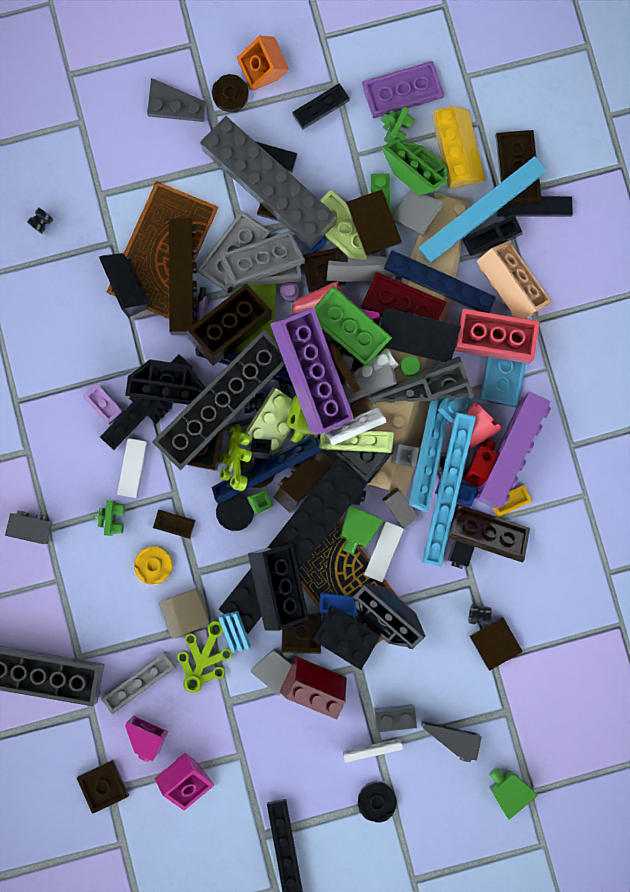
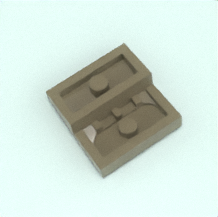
(184, 613)

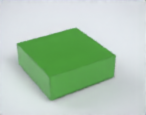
(260, 501)

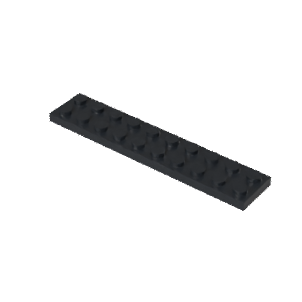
(305, 530)

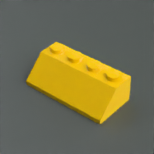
(458, 146)

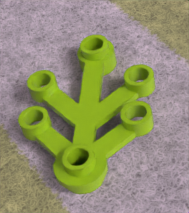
(236, 435)
(202, 660)

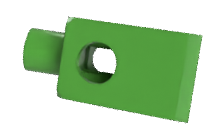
(358, 528)
(510, 792)

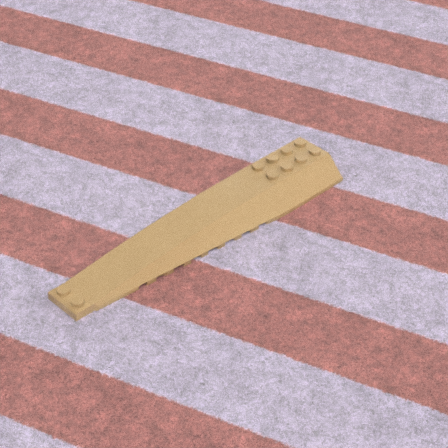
(406, 418)

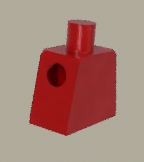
(481, 464)

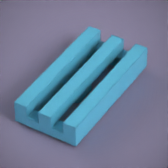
(234, 645)

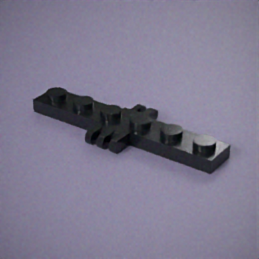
(134, 415)

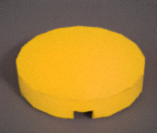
(153, 565)

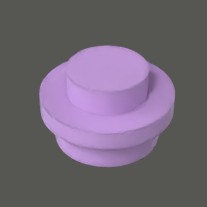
(289, 291)

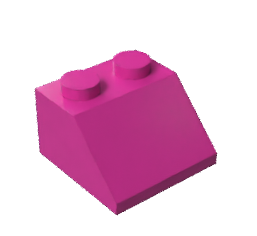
(145, 738)
(183, 782)

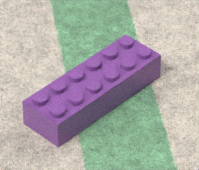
(312, 371)
(513, 449)

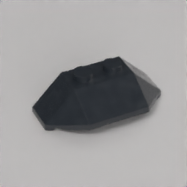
(164, 382)
(388, 616)

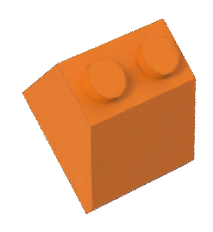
(262, 62)

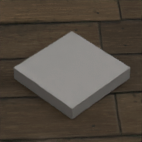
(417, 212)

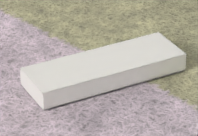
(356, 426)
(132, 468)
(383, 551)
(372, 750)

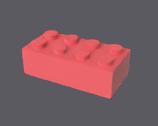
(497, 336)

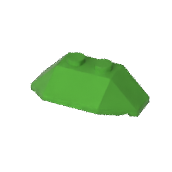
(415, 166)

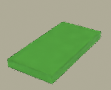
(350, 326)

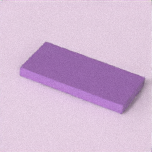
(402, 88)

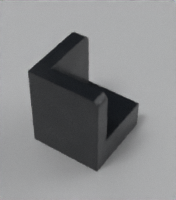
(260, 449)

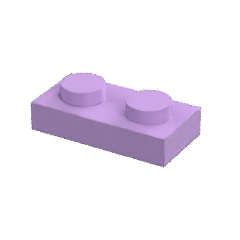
(103, 404)

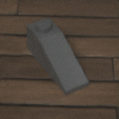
(460, 742)

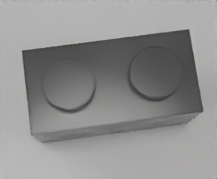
(28, 528)
(395, 718)

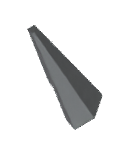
(441, 381)

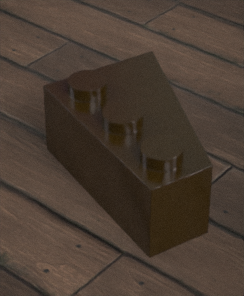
(302, 480)

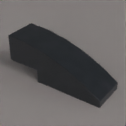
(492, 236)

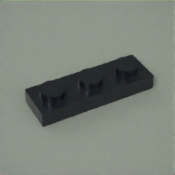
(320, 106)

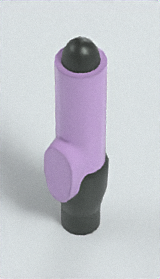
(202, 303)

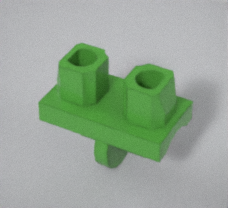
(401, 118)
(112, 509)

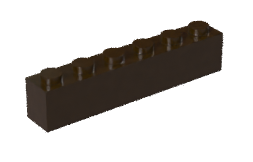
(182, 275)

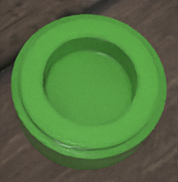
(410, 366)

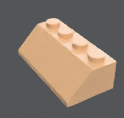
(513, 281)

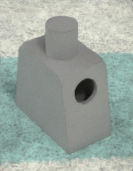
(273, 669)

